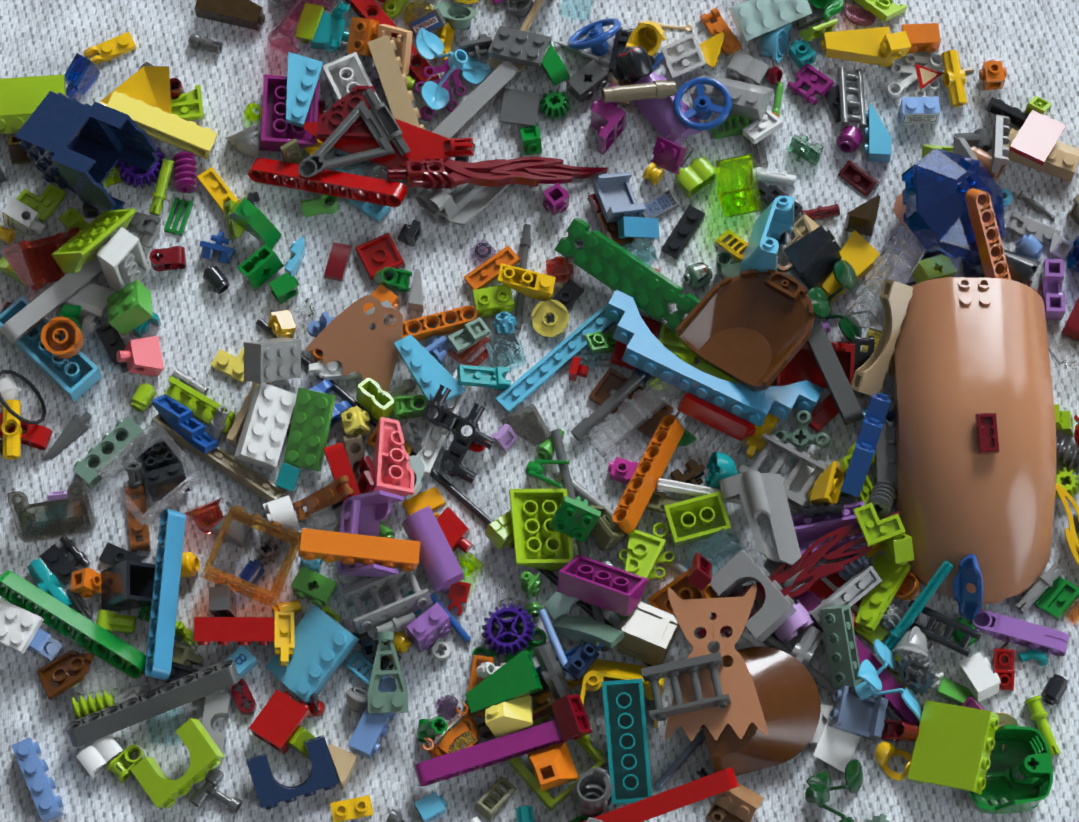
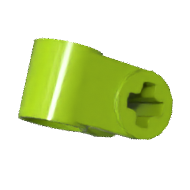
(125, 763)

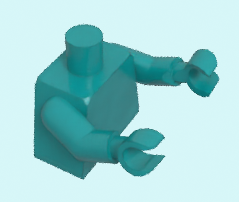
(331, 30)

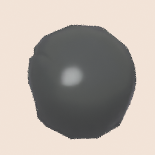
(519, 8)

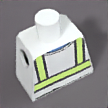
(22, 218)

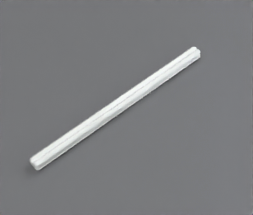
(698, 490)

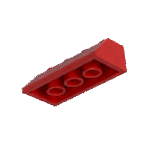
(233, 629)

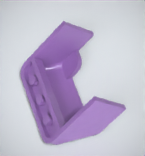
(362, 516)

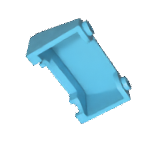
(762, 247)

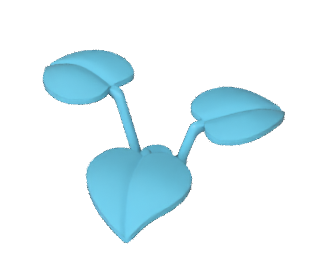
(431, 46)
(873, 684)

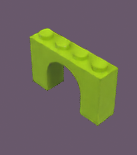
(203, 758)

